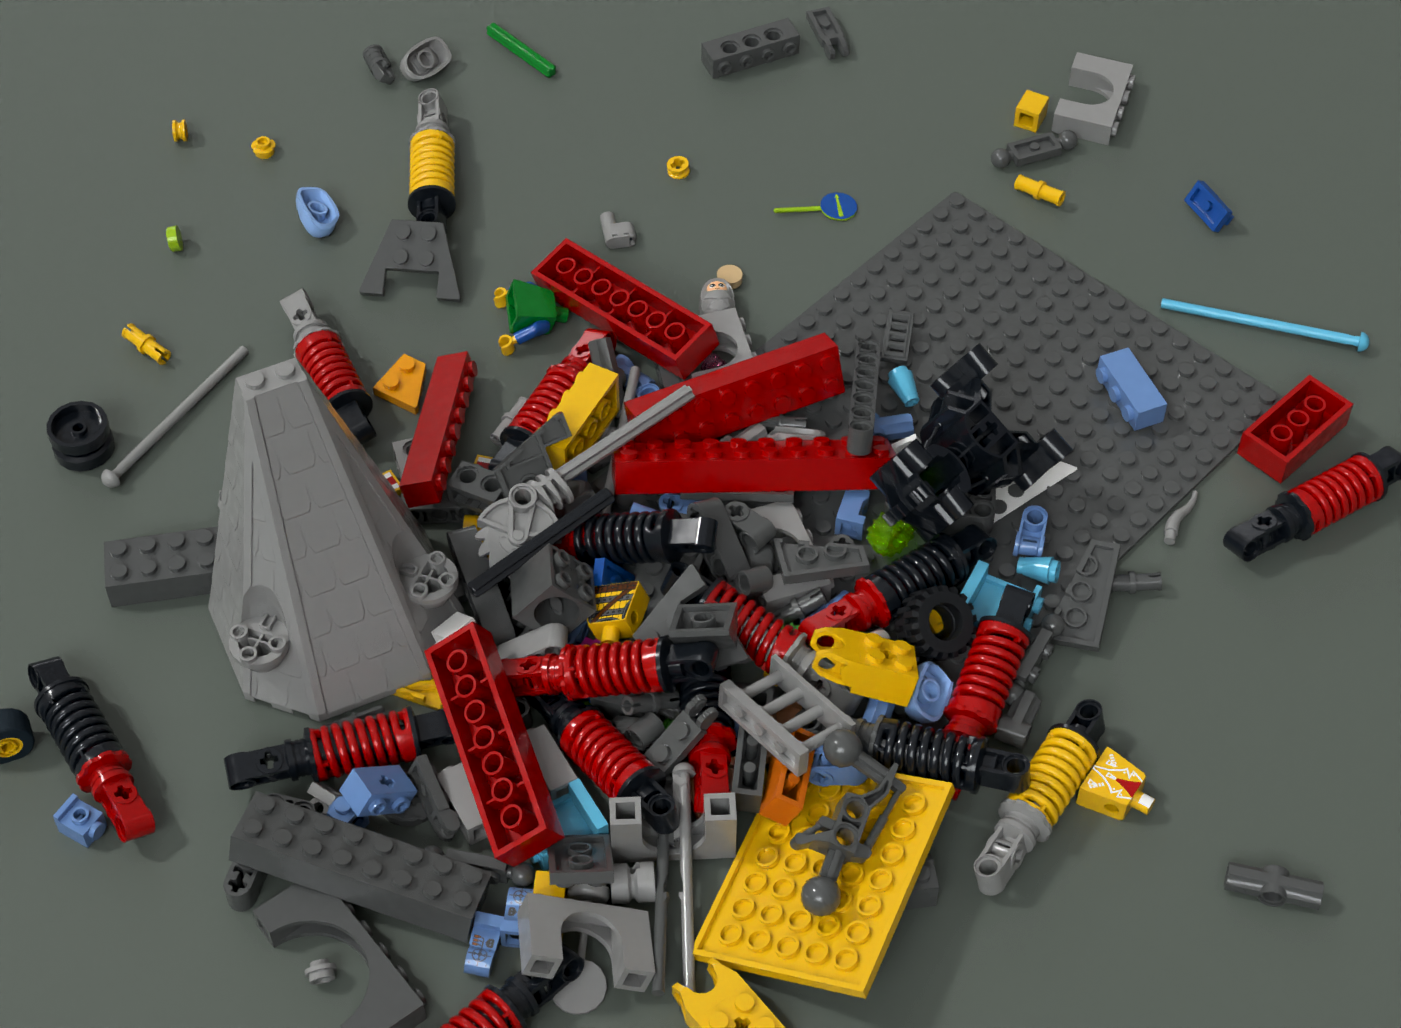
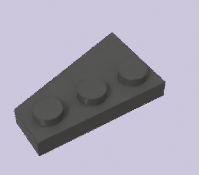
(811, 563)

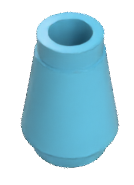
(904, 385)
(1039, 568)

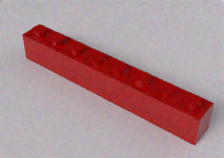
(438, 430)

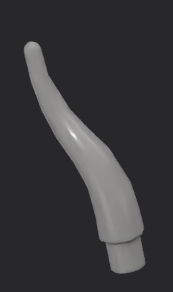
(1173, 522)

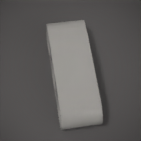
(537, 642)

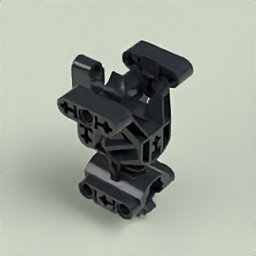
(961, 453)

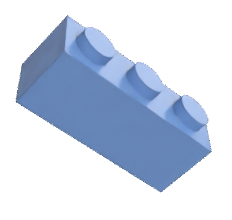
(1131, 389)

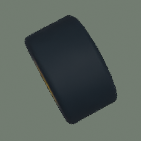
(15, 735)

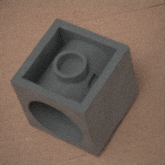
(553, 590)

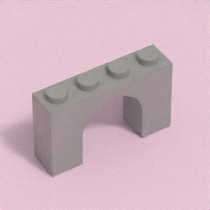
(1095, 121)
(731, 336)
(790, 528)
(552, 763)
(637, 841)
(620, 930)

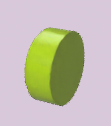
(174, 238)

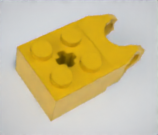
(868, 664)
(726, 1005)

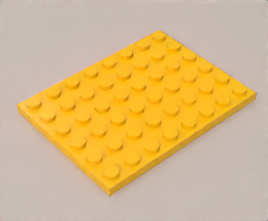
(759, 911)

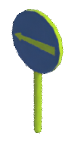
(833, 205)

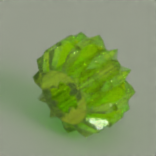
(887, 539)

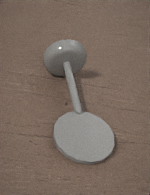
(590, 987)

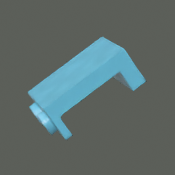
(986, 592)
(577, 817)

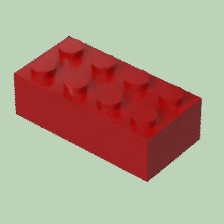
(1294, 428)

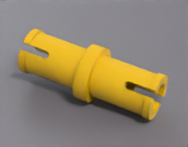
(1039, 190)
(146, 344)

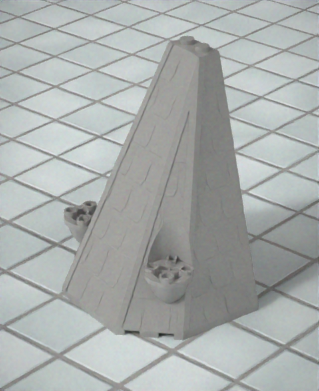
(317, 558)

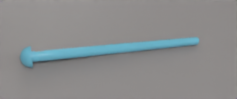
(1361, 342)

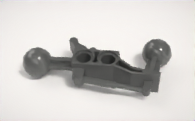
(844, 749)

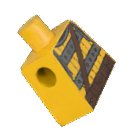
(618, 611)

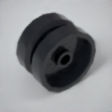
(80, 436)

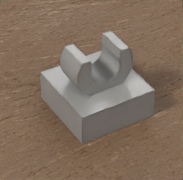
(323, 795)

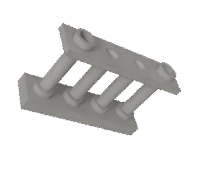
(778, 736)

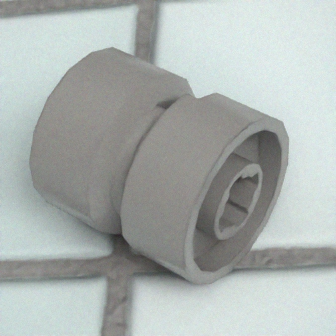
(633, 883)

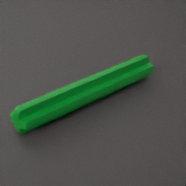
(521, 50)

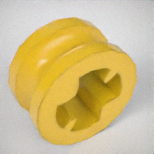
(179, 130)
(678, 161)

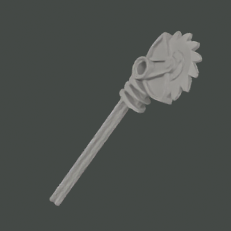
(511, 525)

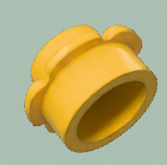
(263, 147)

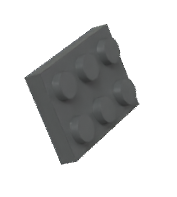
(581, 861)

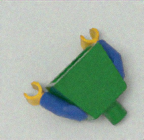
(529, 312)

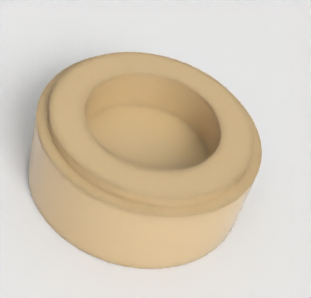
(731, 274)

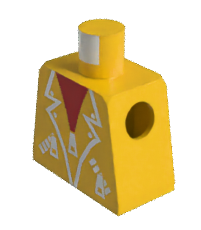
(1114, 787)

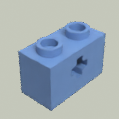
(378, 790)

